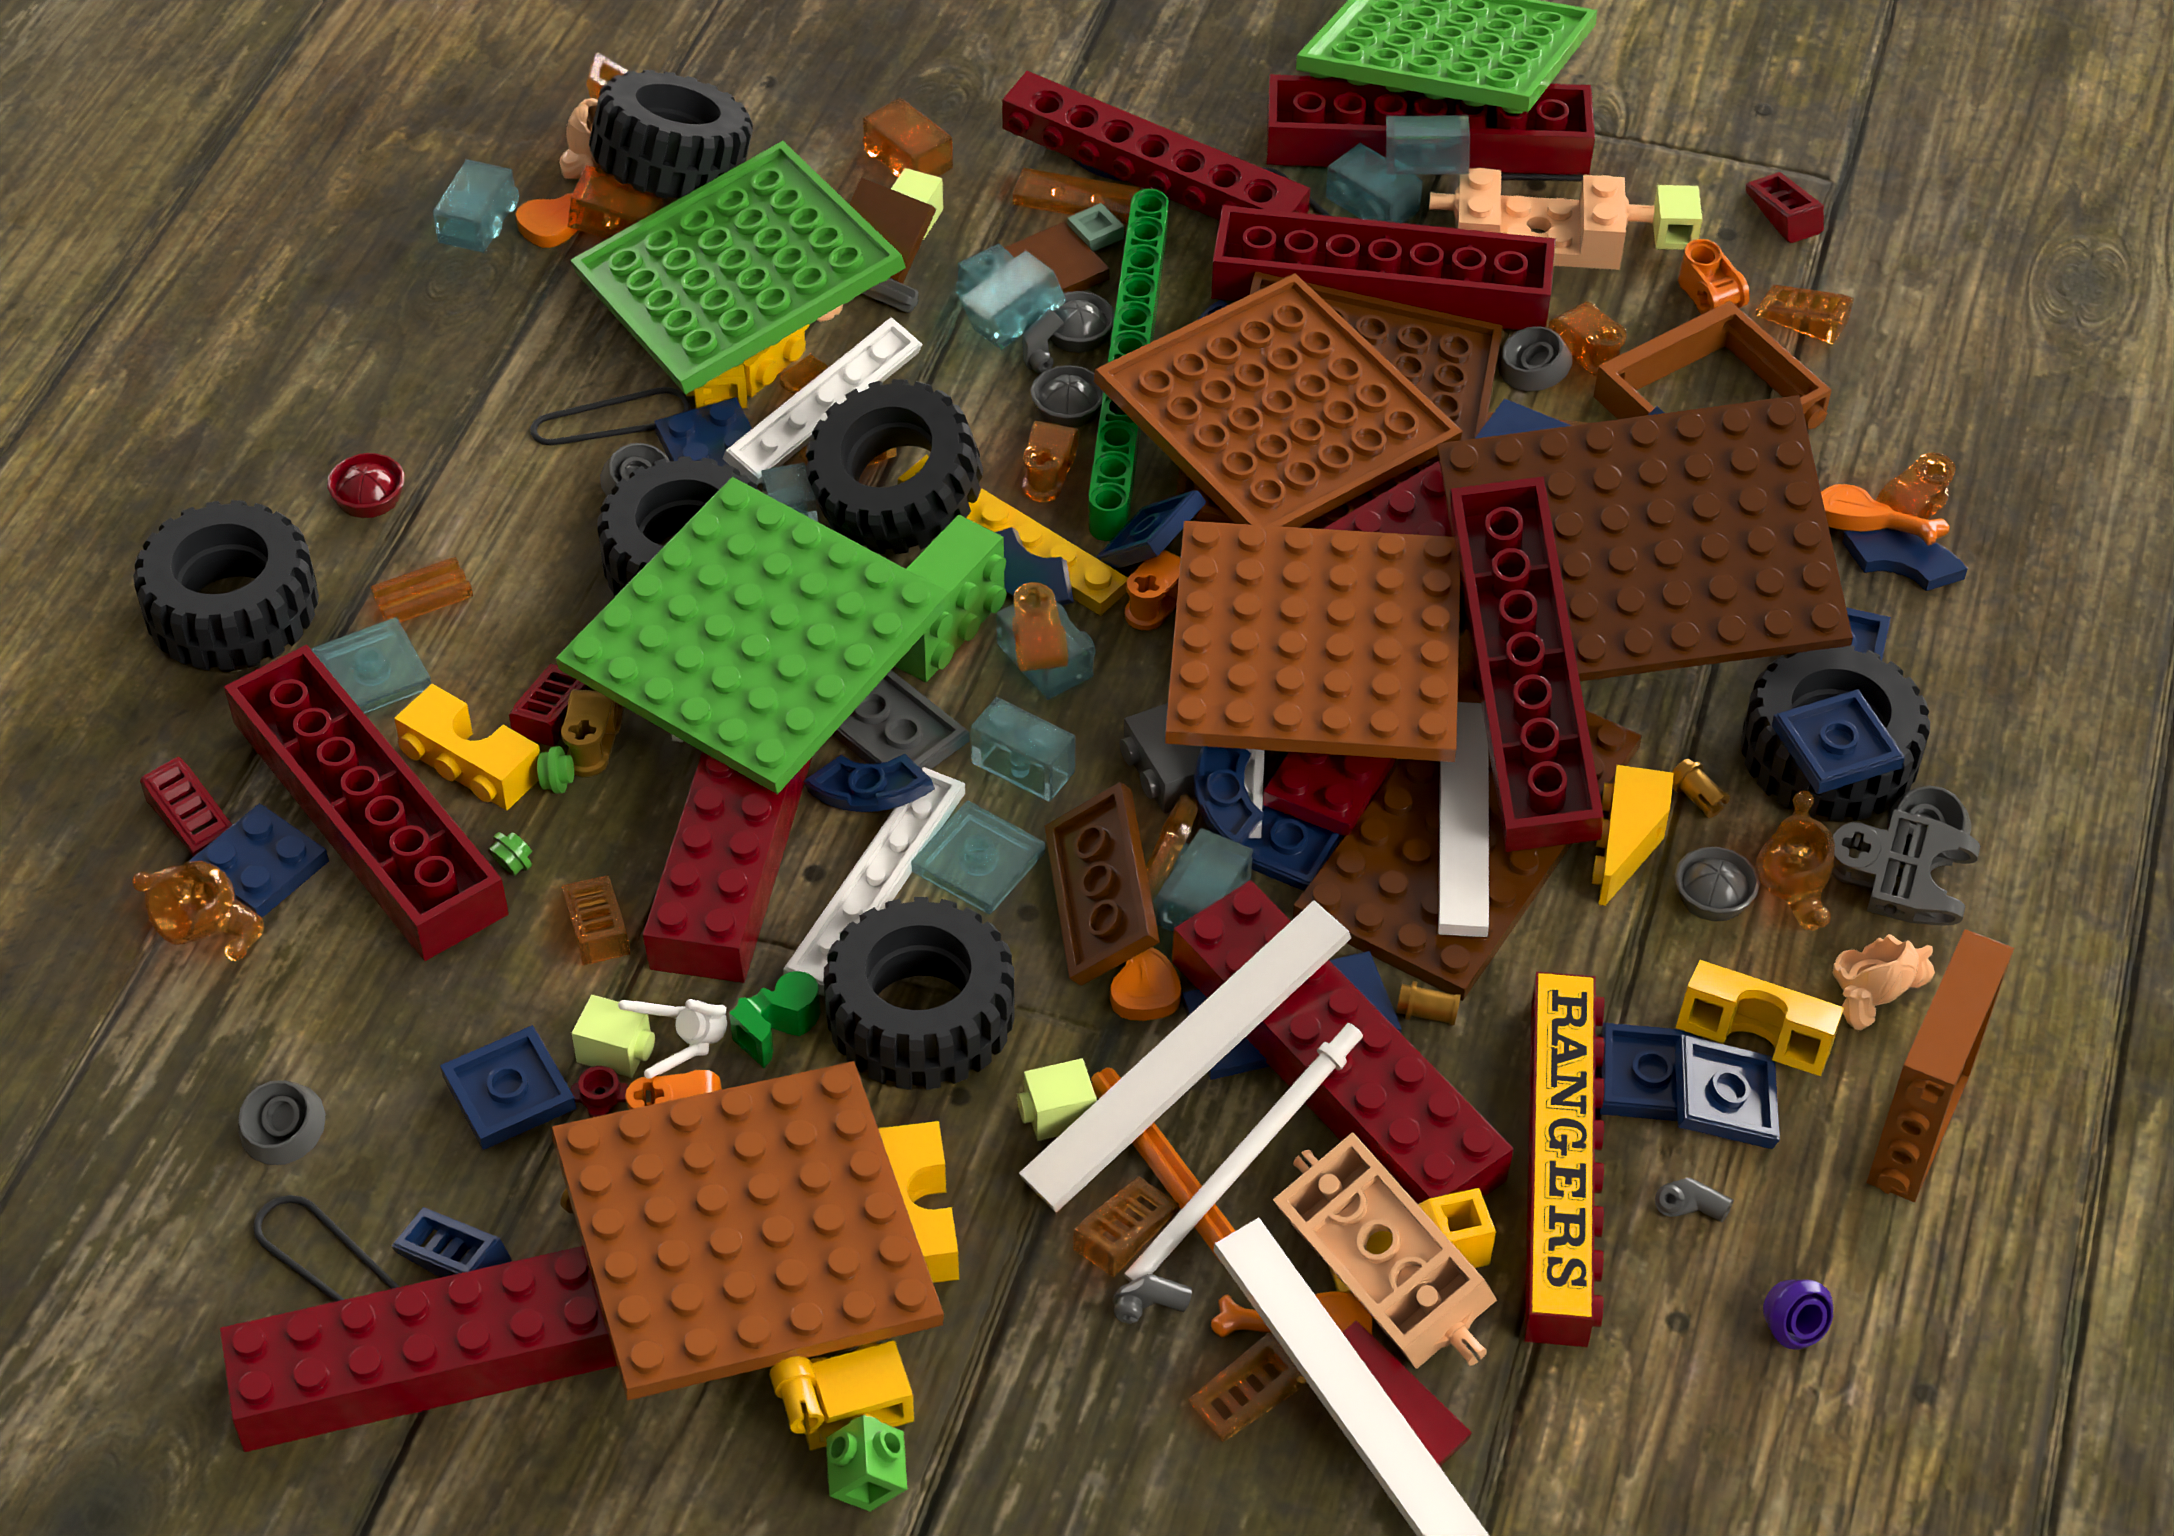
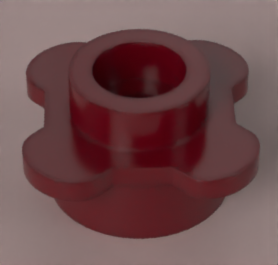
(596, 1080)

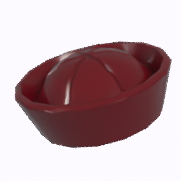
(366, 484)

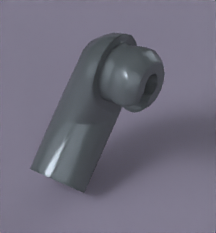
(1035, 342)
(1691, 1196)
(1146, 1291)

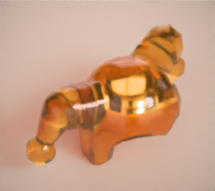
(1799, 863)
(197, 902)

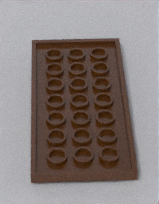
(1387, 870)

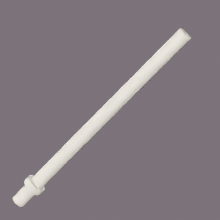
(1330, 1057)

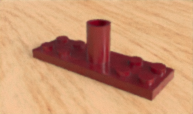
(1326, 788)

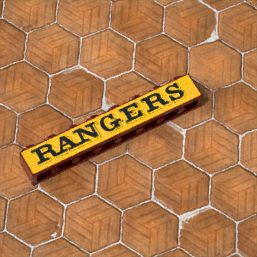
(1562, 1161)

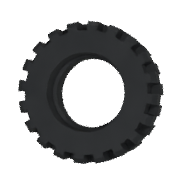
(667, 132)
(875, 423)
(653, 507)
(233, 625)
(1818, 676)
(928, 1043)

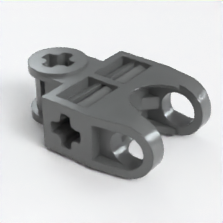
(1878, 863)

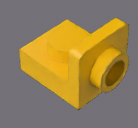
(723, 387)

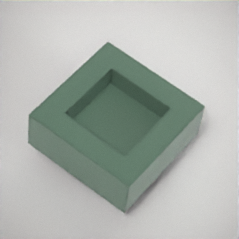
(1096, 227)

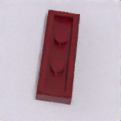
(1429, 1419)

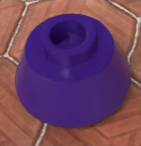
(1798, 1312)

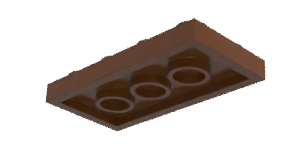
(1101, 884)

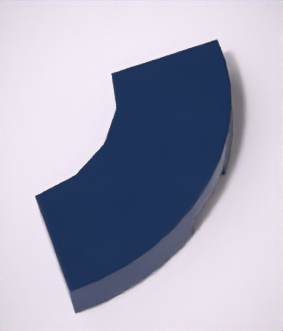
(1904, 555)
(1026, 567)
(869, 786)
(1222, 793)

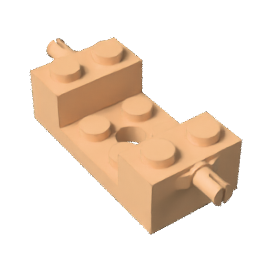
(1586, 230)
(1415, 1290)

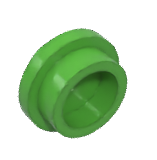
(555, 769)
(510, 853)

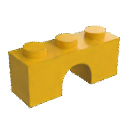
(437, 733)
(1730, 1002)
(920, 1171)

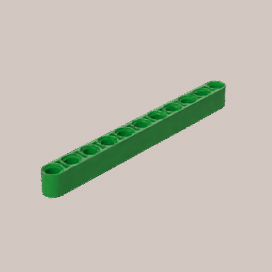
(1132, 328)

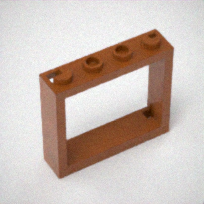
(1720, 327)
(1939, 1065)

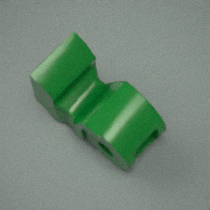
(789, 1008)

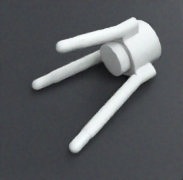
(695, 1023)

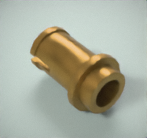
(1699, 787)
(1428, 1004)

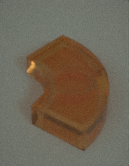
(1170, 842)

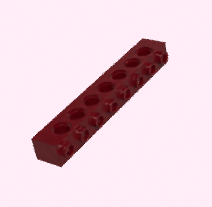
(1143, 151)

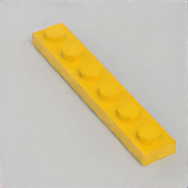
(1091, 580)

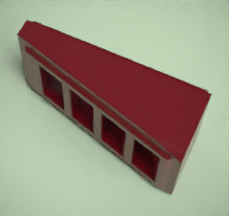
(1791, 210)
(540, 727)
(172, 783)

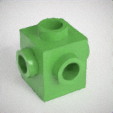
(866, 1463)

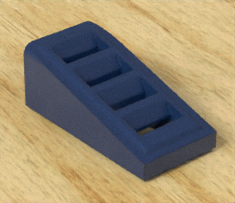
(484, 1248)

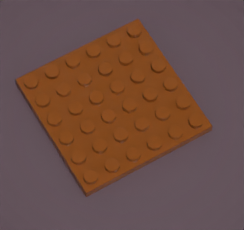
(1277, 407)
(1316, 642)
(744, 1229)

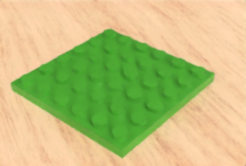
(1451, 48)
(736, 266)
(754, 633)

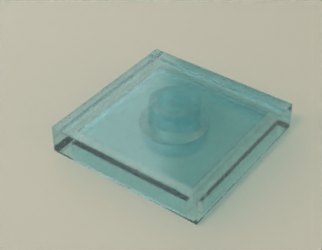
(375, 665)
(978, 857)

